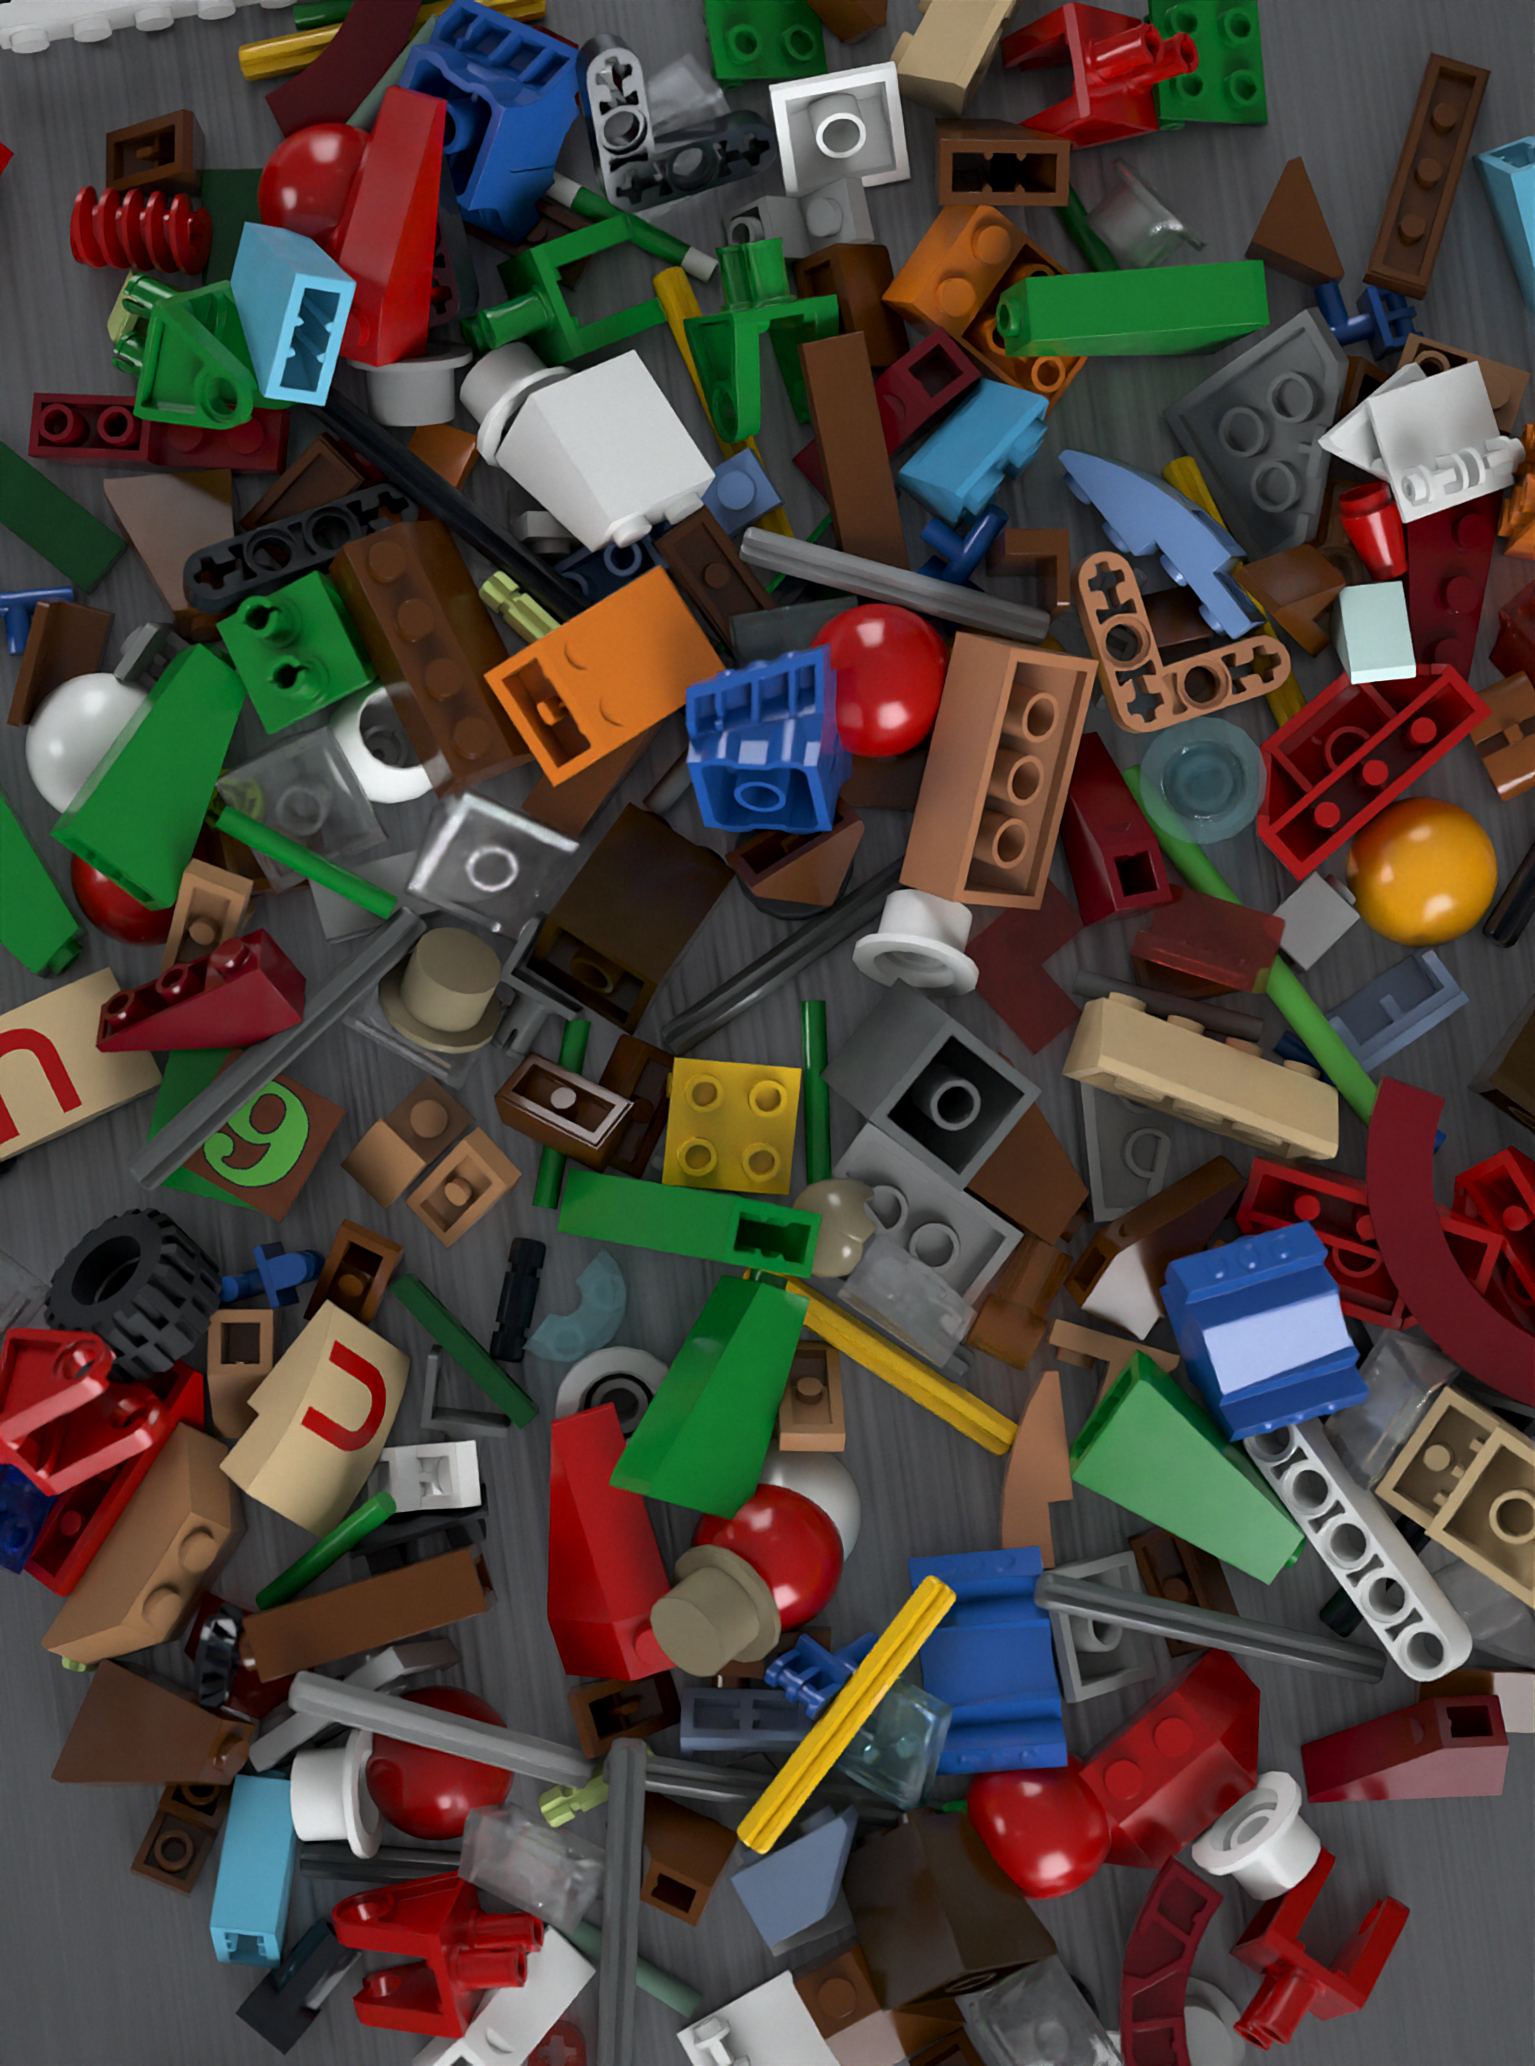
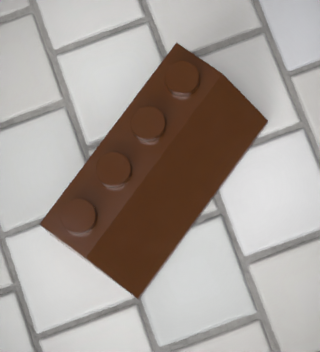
(431, 650)

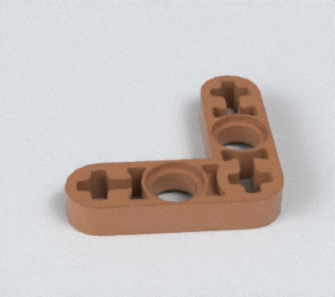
(1161, 681)

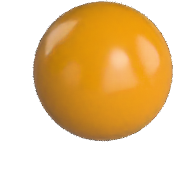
(1422, 872)

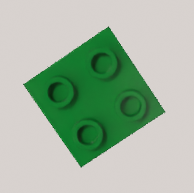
(763, 41)
(1230, 66)

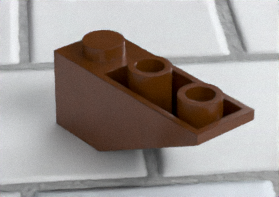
(1129, 1257)

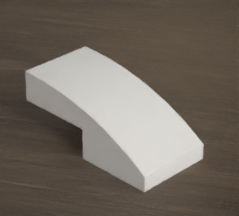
(426, 1476)

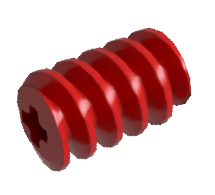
(140, 236)

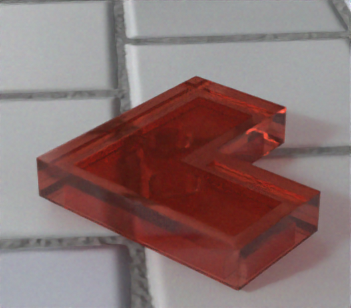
(1011, 970)

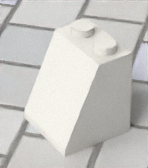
(606, 454)

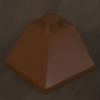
(850, 2017)

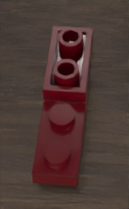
(108, 435)

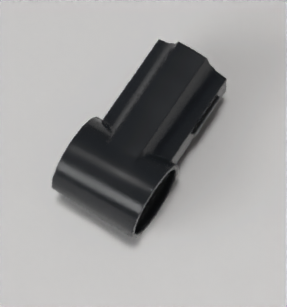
(291, 1996)

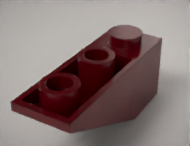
(910, 399)
(1109, 842)
(217, 1001)
(1414, 1753)

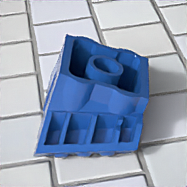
(504, 111)
(768, 745)
(1263, 1331)
(992, 1663)

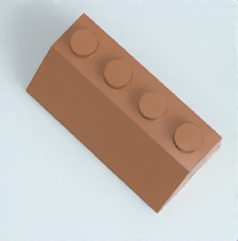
(998, 772)

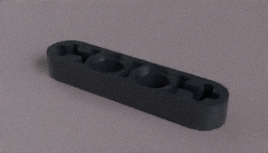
(296, 539)

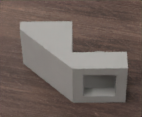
(805, 223)

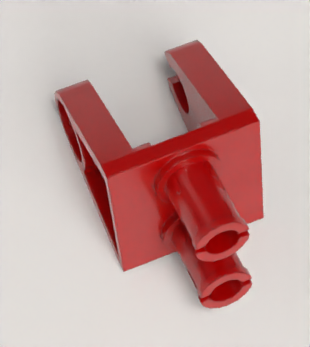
(1112, 66)
(66, 1426)
(461, 1945)
(1293, 1979)

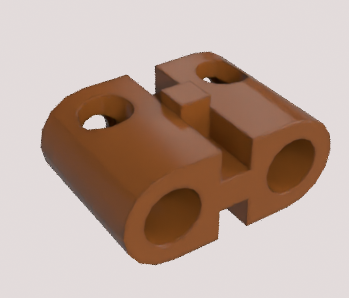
(1508, 736)

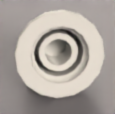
(499, 388)
(920, 943)
(333, 1797)
(1261, 1839)

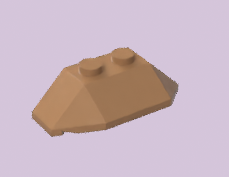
(156, 1556)

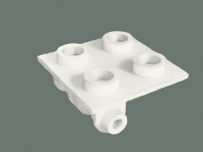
(1442, 442)
(759, 2030)

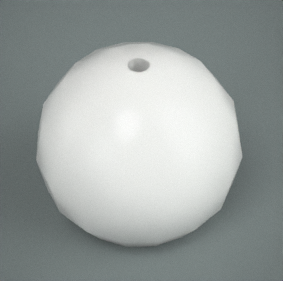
(369, 723)

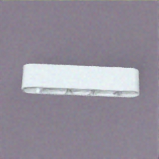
(1385, 1553)

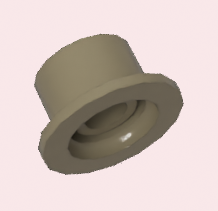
(444, 992)
(715, 1612)

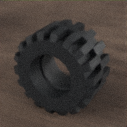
(138, 1290)

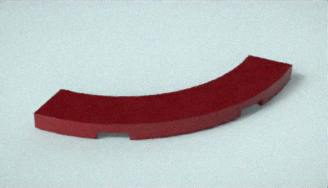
(347, 67)
(1417, 1252)
(1159, 1966)

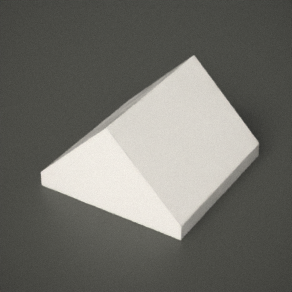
(839, 129)

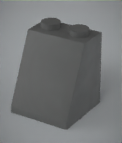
(930, 1084)

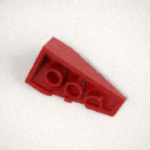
(391, 230)
(601, 1555)

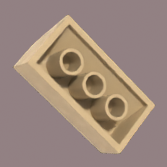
(951, 51)
(1203, 1080)

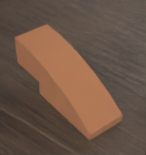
(1036, 1471)

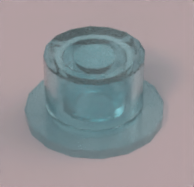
(1203, 780)

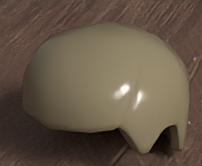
(842, 1224)

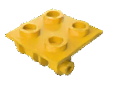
(730, 1125)

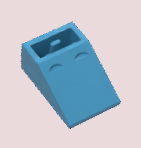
(973, 450)

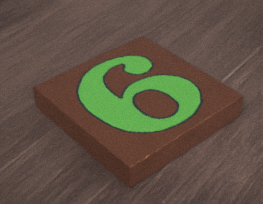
(268, 1144)

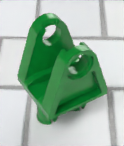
(537, 306)
(728, 341)
(190, 357)
(296, 650)

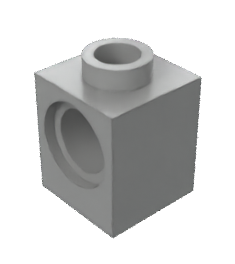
(1315, 919)

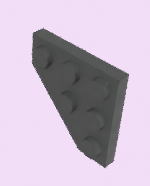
(1260, 430)

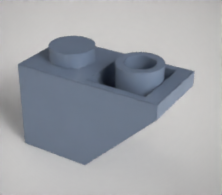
(798, 1877)

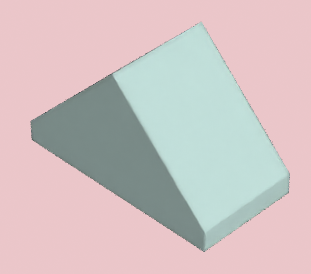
(1372, 632)

